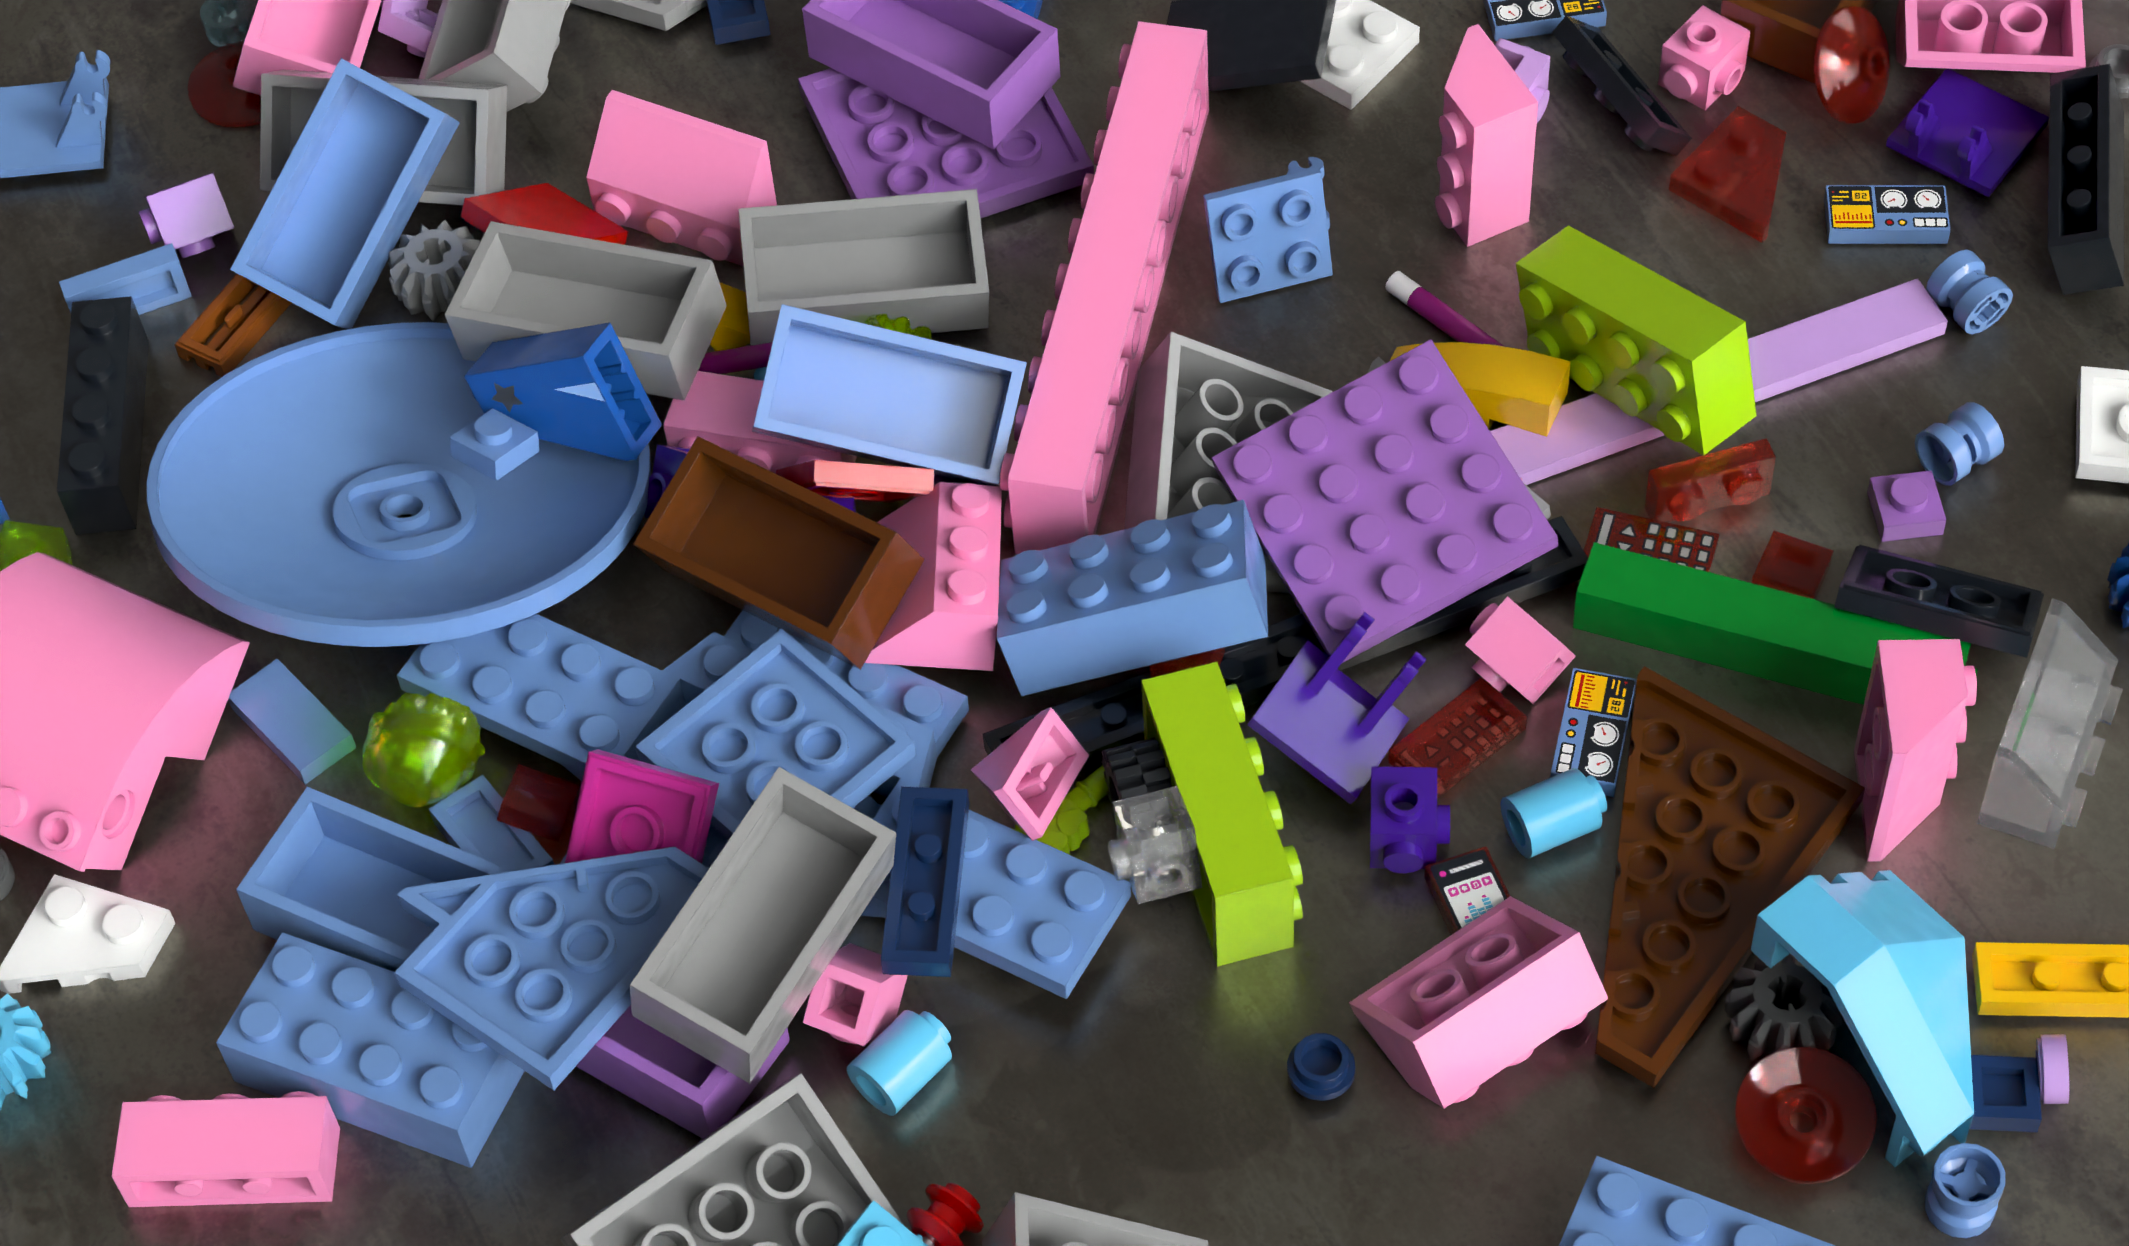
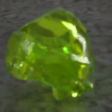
(422, 748)

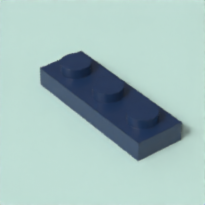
(925, 882)

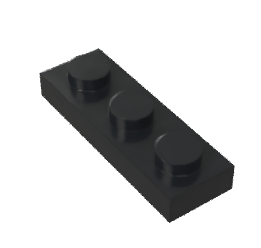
(1620, 87)

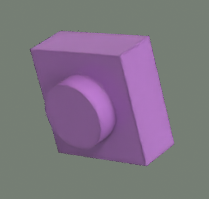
(1906, 506)

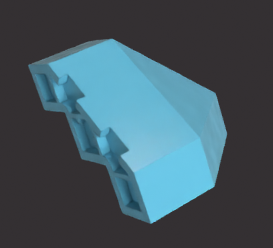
(1898, 986)

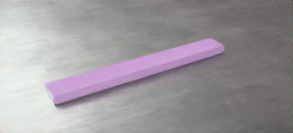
(1778, 362)

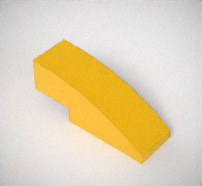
(1507, 382)

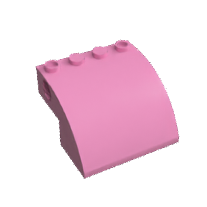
(94, 704)

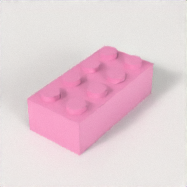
(304, 37)

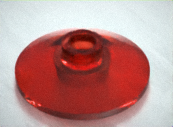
(1851, 65)
(213, 90)
(1811, 1084)

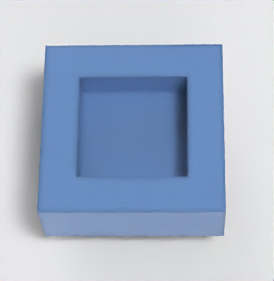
(494, 444)

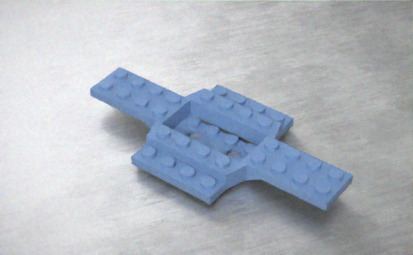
(570, 695)

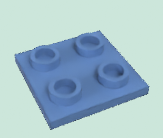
(56, 123)
(1269, 233)

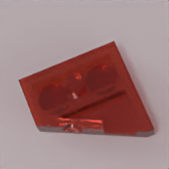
(1735, 172)

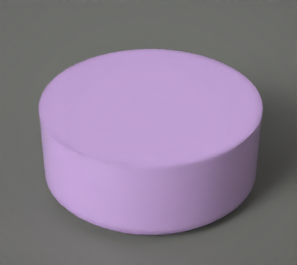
(2053, 1068)

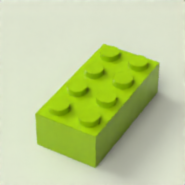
(1638, 339)
(1244, 869)

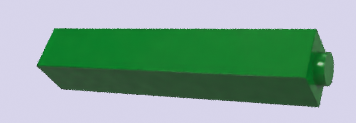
(1733, 623)

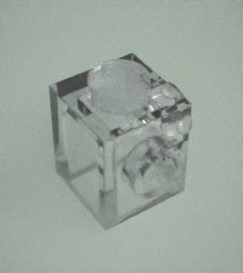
(1155, 845)

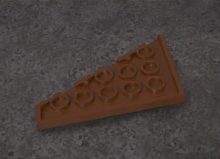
(1707, 841)

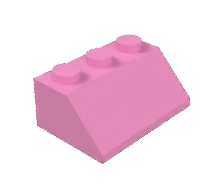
(1991, 35)
(1485, 143)
(677, 176)
(954, 598)
(1910, 735)
(1478, 1002)

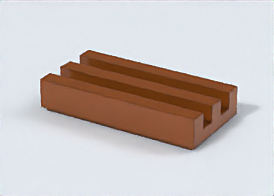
(242, 330)

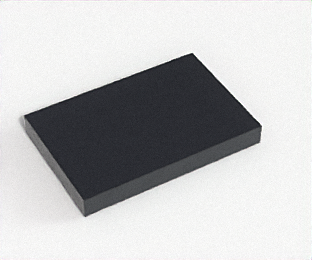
(1259, 39)
(1940, 600)

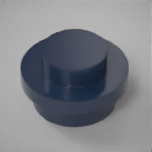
(1321, 1067)

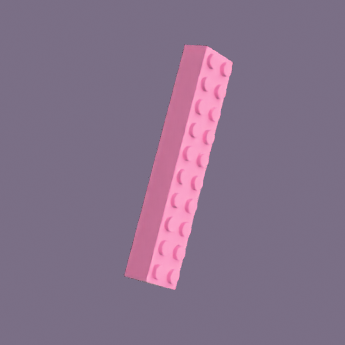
(1107, 290)

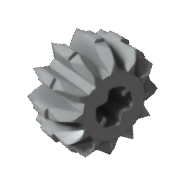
(431, 267)

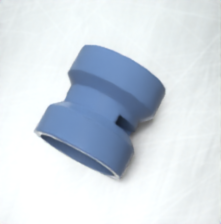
(1970, 293)
(1965, 440)
(1971, 1175)

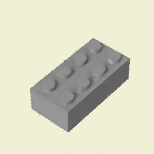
(496, 44)
(469, 165)
(867, 259)
(553, 282)
(763, 924)

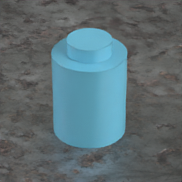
(1553, 812)
(901, 1061)

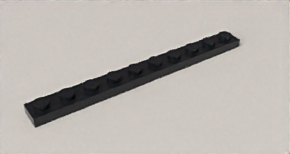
(1115, 713)

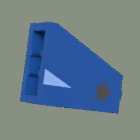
(569, 389)

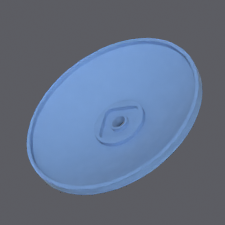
(291, 479)

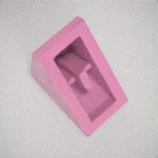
(1033, 771)

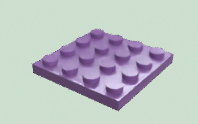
(899, 151)
(1385, 500)

